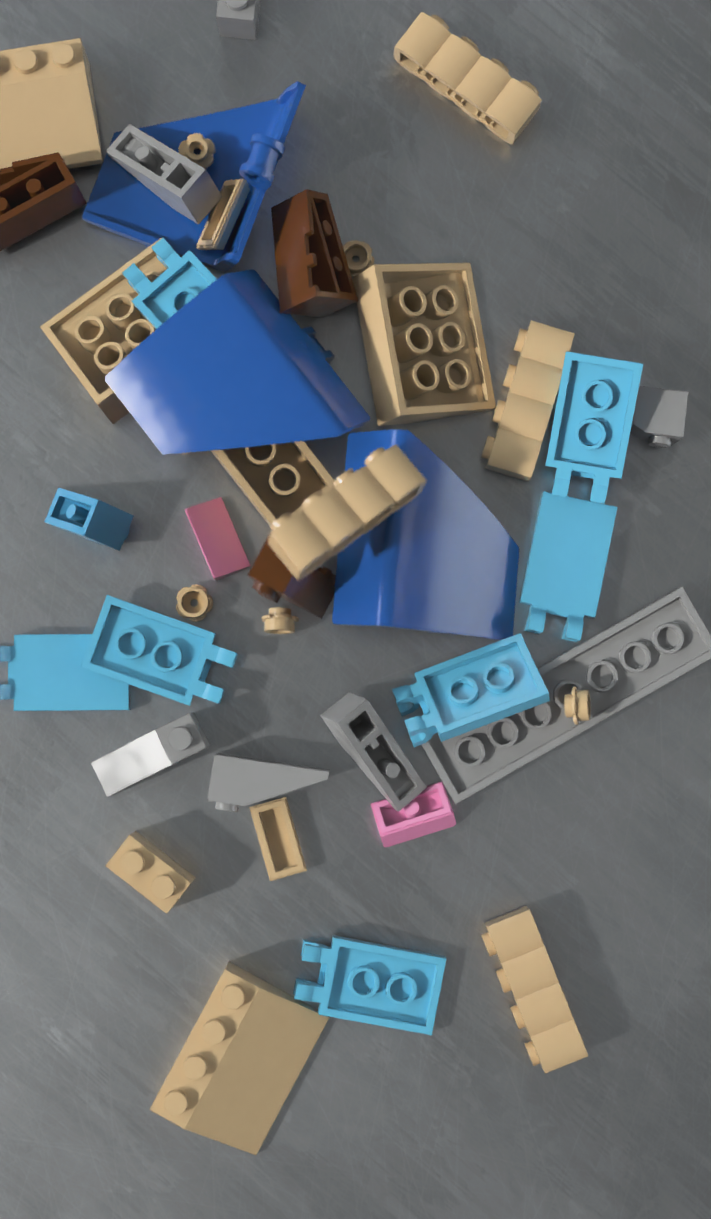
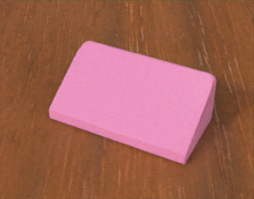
(217, 538)
(420, 817)

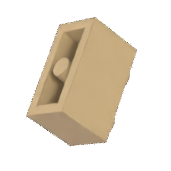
(150, 871)

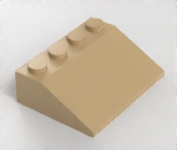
(48, 104)
(103, 330)
(423, 342)
(239, 1061)

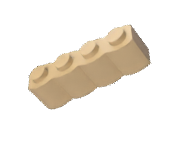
(465, 77)
(529, 400)
(345, 512)
(535, 988)

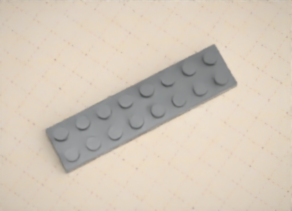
(614, 667)

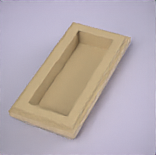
(224, 215)
(278, 838)

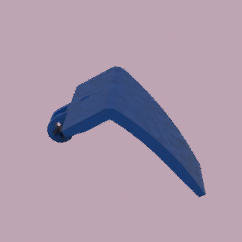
(247, 147)
(234, 375)
(432, 562)

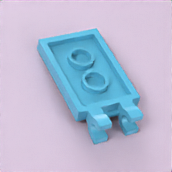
(170, 290)
(592, 421)
(567, 562)
(154, 652)
(48, 676)
(472, 691)
(374, 983)

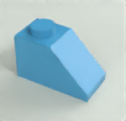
(89, 518)

